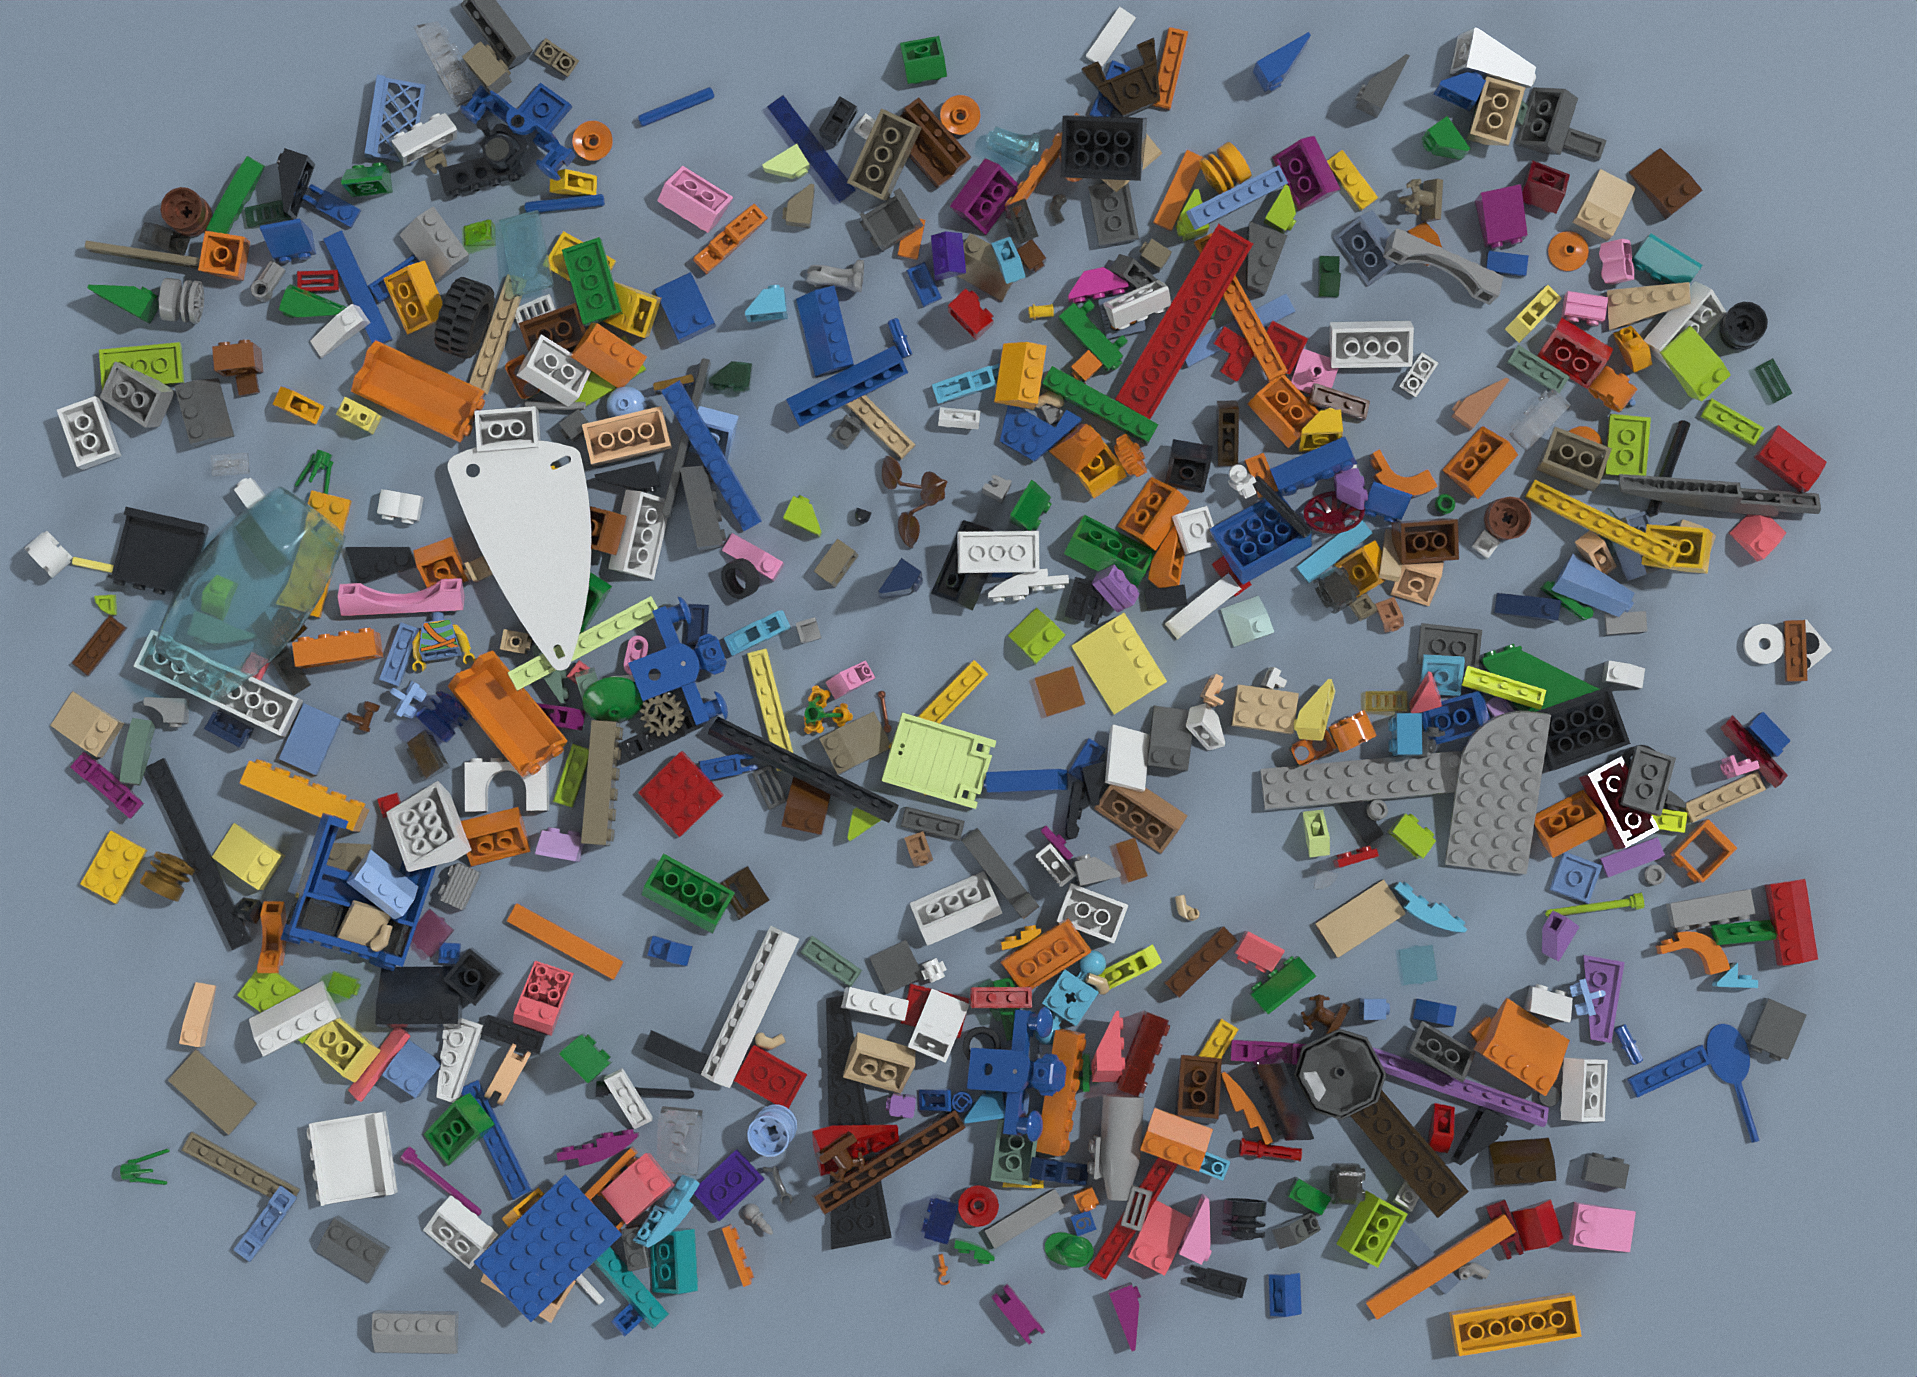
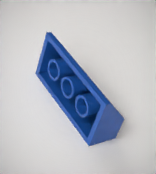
(825, 331)

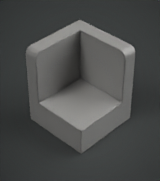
(808, 630)

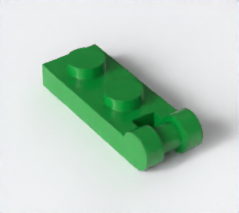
(1568, 603)

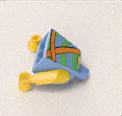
(439, 640)

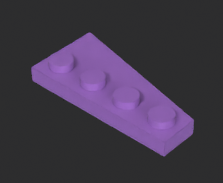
(1605, 976)

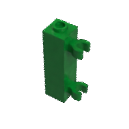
(1091, 337)

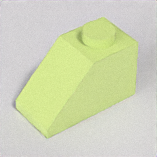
(788, 164)
(1316, 833)

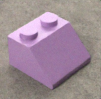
(560, 845)

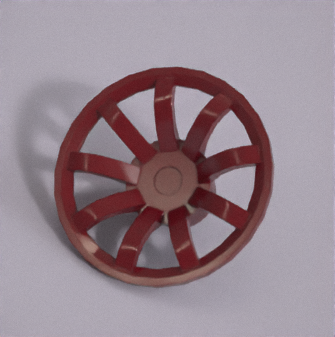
(1333, 518)

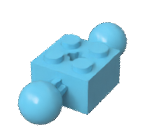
(1068, 983)

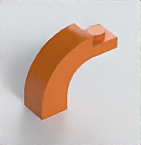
(1415, 485)
(273, 948)
(1711, 954)

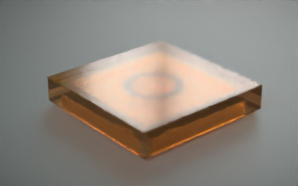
(1059, 691)

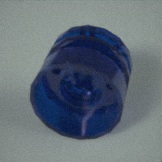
(443, 716)

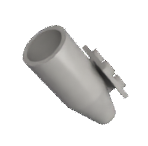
(1117, 1150)

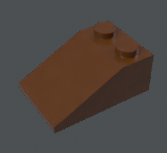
(1665, 183)
(806, 808)
(1198, 1089)

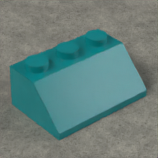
(1664, 261)
(675, 1263)

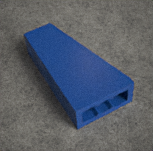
(1026, 780)

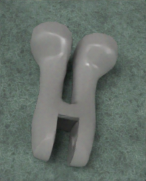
(843, 278)

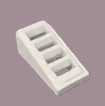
(539, 301)

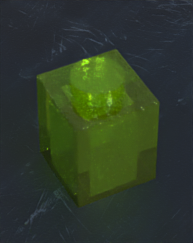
(344, 984)

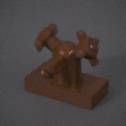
(1324, 1015)
(839, 1153)

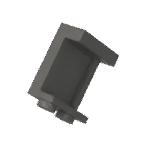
(891, 221)
(1776, 1030)

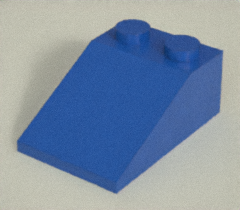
(1274, 67)
(289, 240)
(685, 308)
(1457, 716)

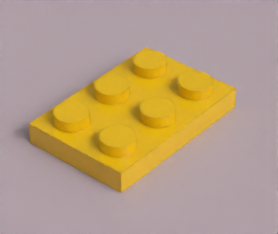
(556, 256)
(113, 867)

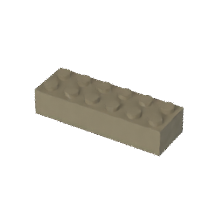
(600, 783)

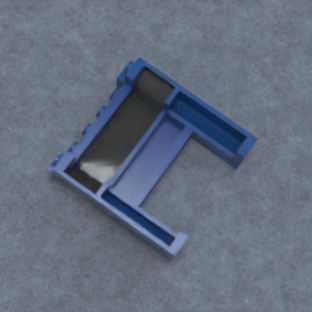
(326, 898)

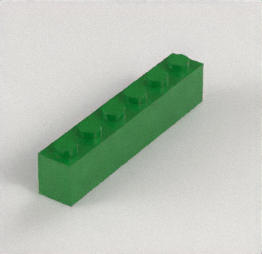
(1100, 405)

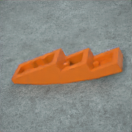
(730, 238)
(1241, 1101)

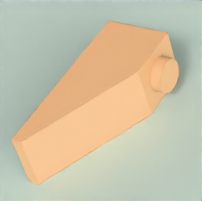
(198, 1015)

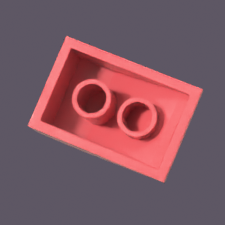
(638, 1188)
(1159, 1237)

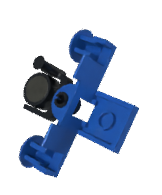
(538, 113)

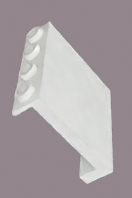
(352, 1158)

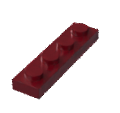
(1754, 751)

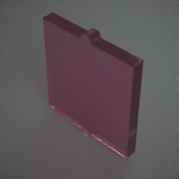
(431, 933)

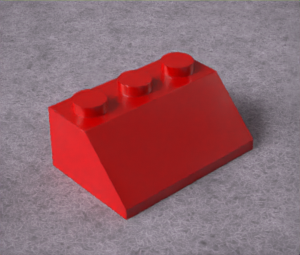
(1575, 353)
(1790, 460)

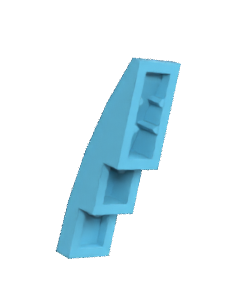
(966, 384)

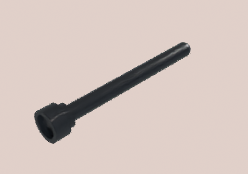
(603, 1090)

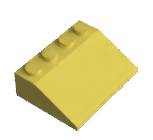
(1119, 663)

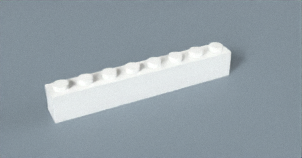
(750, 1007)

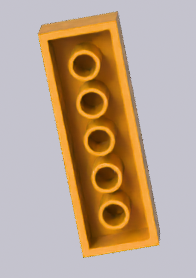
(303, 795)
(1515, 1324)

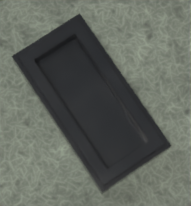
(1165, 597)

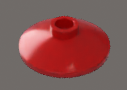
(982, 1215)

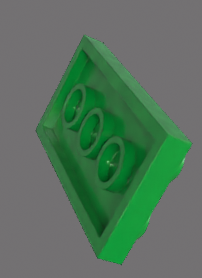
(592, 281)

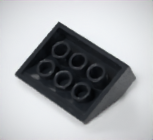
(1103, 147)
(1583, 729)
(417, 999)
(1282, 1098)

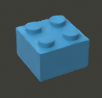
(1406, 734)

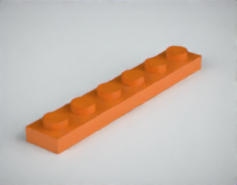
(1038, 171)

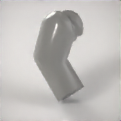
(1471, 1269)

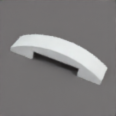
(1202, 606)

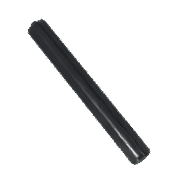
(1671, 461)

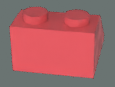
(1258, 951)

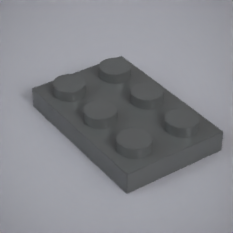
(1113, 214)
(1450, 642)
(1648, 781)

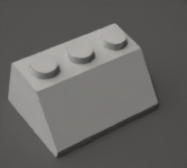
(435, 244)
(1092, 870)

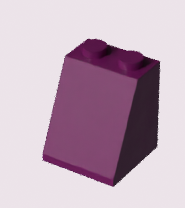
(1502, 216)

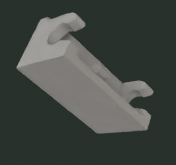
(998, 489)

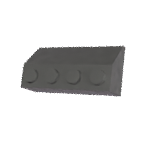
(702, 508)

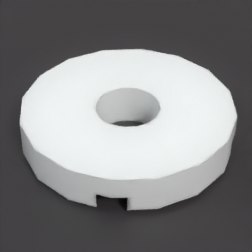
(1775, 640)

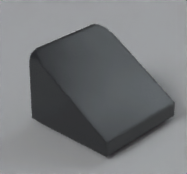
(249, 910)

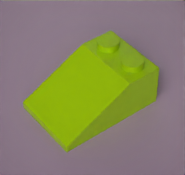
(1695, 364)

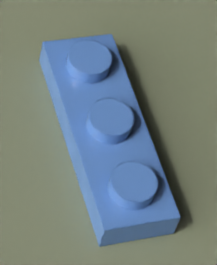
(399, 654)

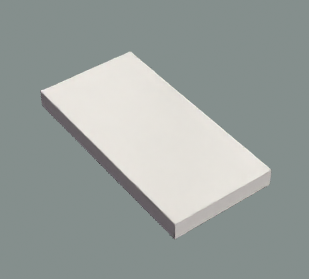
(998, 551)

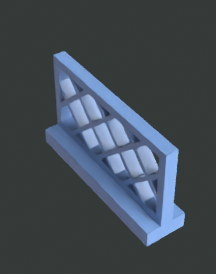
(377, 112)

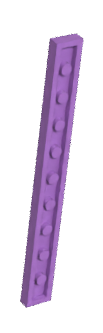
(1467, 1091)

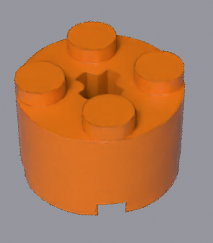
(1612, 389)
(1352, 731)

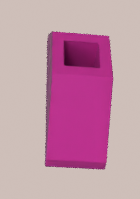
(1097, 284)

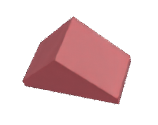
(1426, 696)

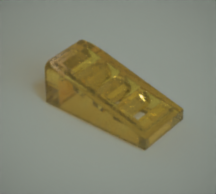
(1369, 701)

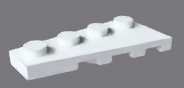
(456, 1058)

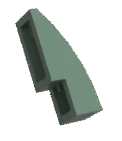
(136, 751)

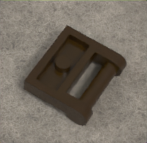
(750, 890)

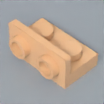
(1212, 687)

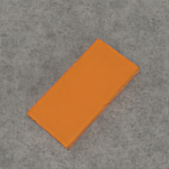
(1046, 955)

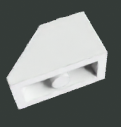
(1623, 674)
(1205, 726)

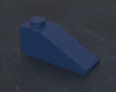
(1528, 607)

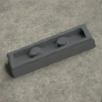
(932, 823)

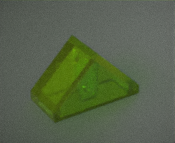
(480, 234)

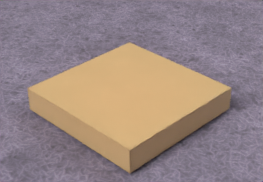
(362, 923)

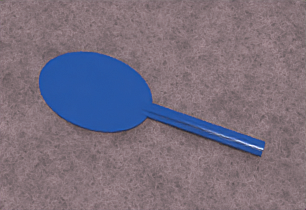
(1731, 1063)

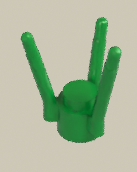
(319, 461)
(132, 1171)

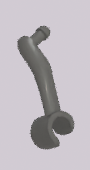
(778, 1181)

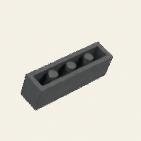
(498, 30)

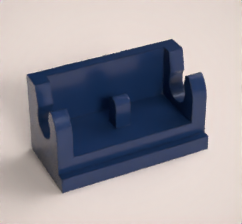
(229, 729)

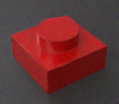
(388, 802)

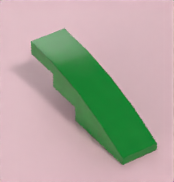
(236, 196)

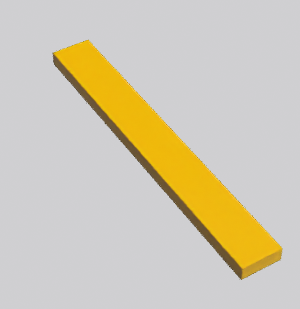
(1603, 524)

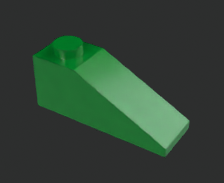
(303, 303)

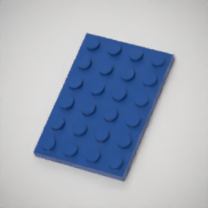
(547, 1248)

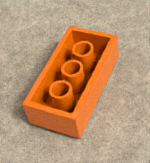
(337, 649)

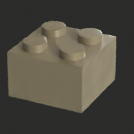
(486, 68)

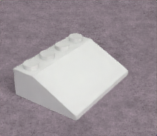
(428, 829)

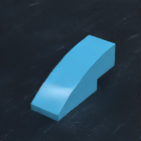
(757, 632)

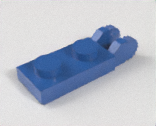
(333, 206)
(725, 766)

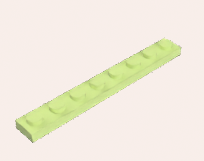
(587, 642)

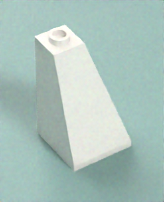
(1486, 56)

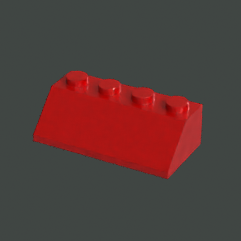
(1792, 921)

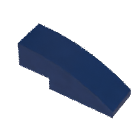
(1058, 1171)

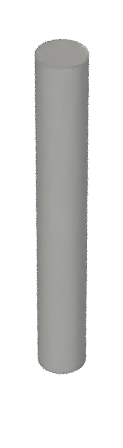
(555, 405)

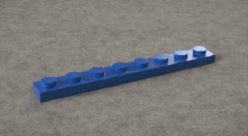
(711, 455)

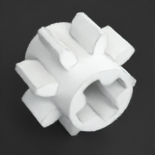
(933, 970)

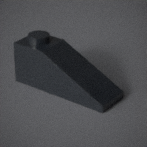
(637, 477)

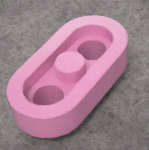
(633, 654)

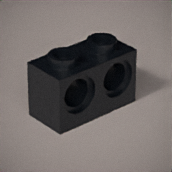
(838, 120)

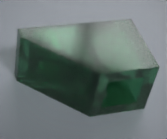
(733, 375)

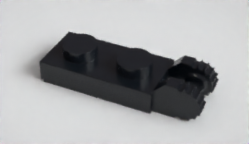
(1074, 812)
(1219, 1281)

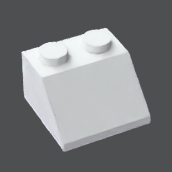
(1548, 1004)

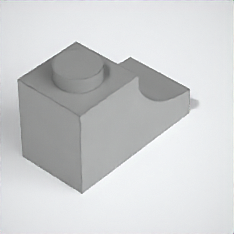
(174, 710)

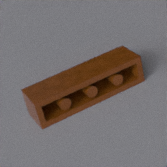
(1200, 961)

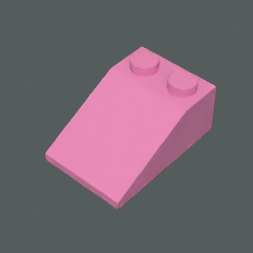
(1601, 1227)
(1196, 1240)

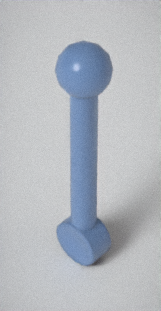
(1626, 369)

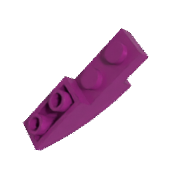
(606, 1147)

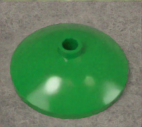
(612, 699)

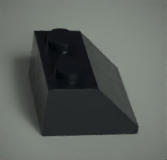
(1188, 465)
(473, 976)

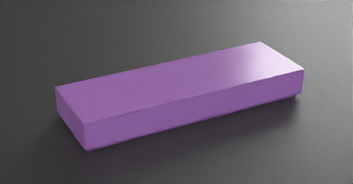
(1632, 857)

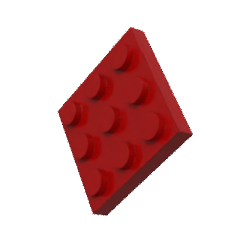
(681, 793)

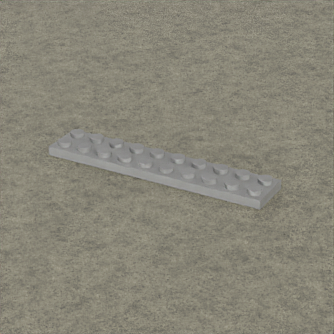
(1359, 780)

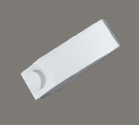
(340, 329)

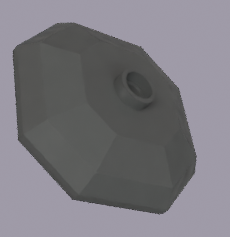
(1335, 1093)

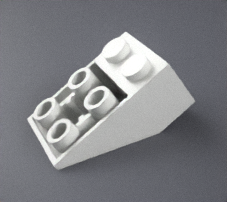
(938, 1025)

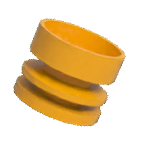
(1228, 167)

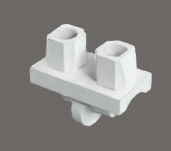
(1241, 480)

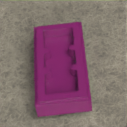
(1058, 842)

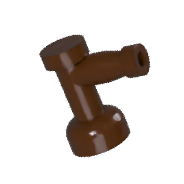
(364, 722)

